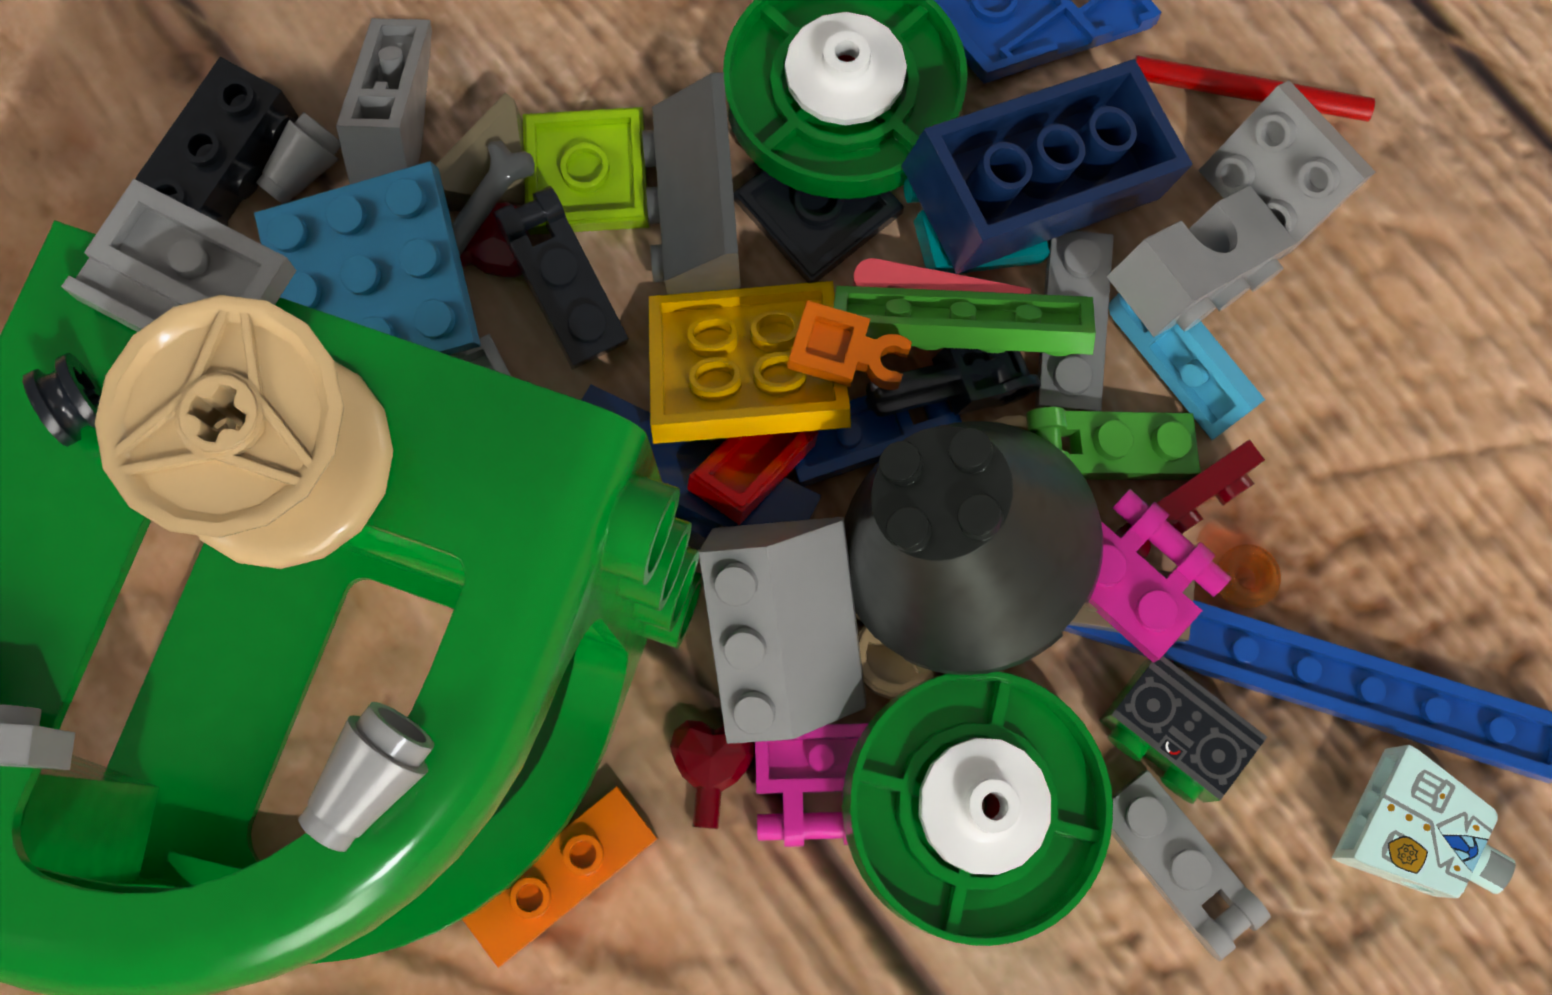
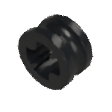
(64, 398)

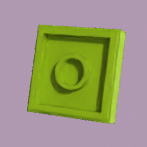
(591, 164)

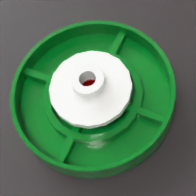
(841, 89)
(920, 817)

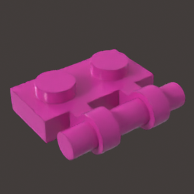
(1139, 598)
(800, 766)

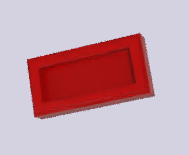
(748, 470)

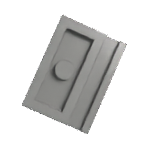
(168, 255)

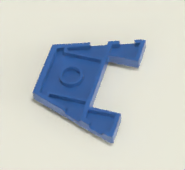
(1023, 34)

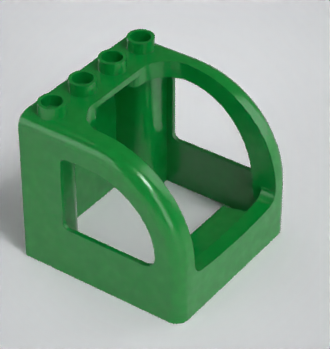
(496, 504)

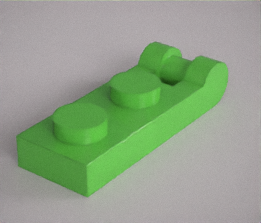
(1122, 442)

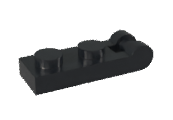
(562, 279)

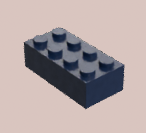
(1044, 164)

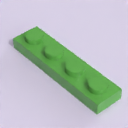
(975, 319)

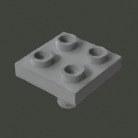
(1290, 161)

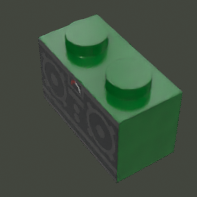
(1181, 731)

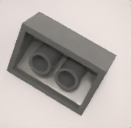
(693, 190)

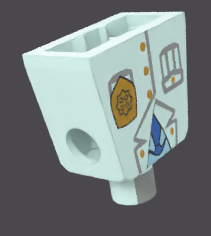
(1423, 829)

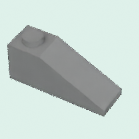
(386, 99)

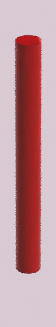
(1251, 87)

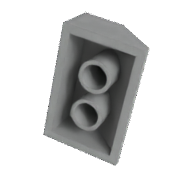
(782, 627)

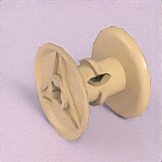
(243, 433)

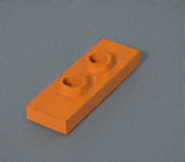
(566, 874)

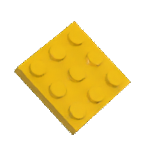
(725, 363)

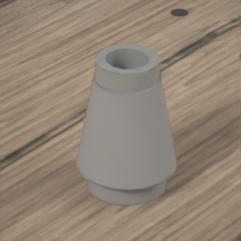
(298, 158)
(365, 775)

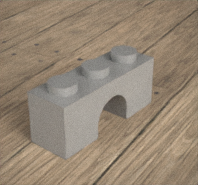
(1191, 271)

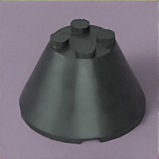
(972, 547)

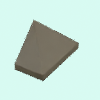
(469, 158)

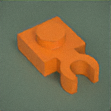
(835, 344)

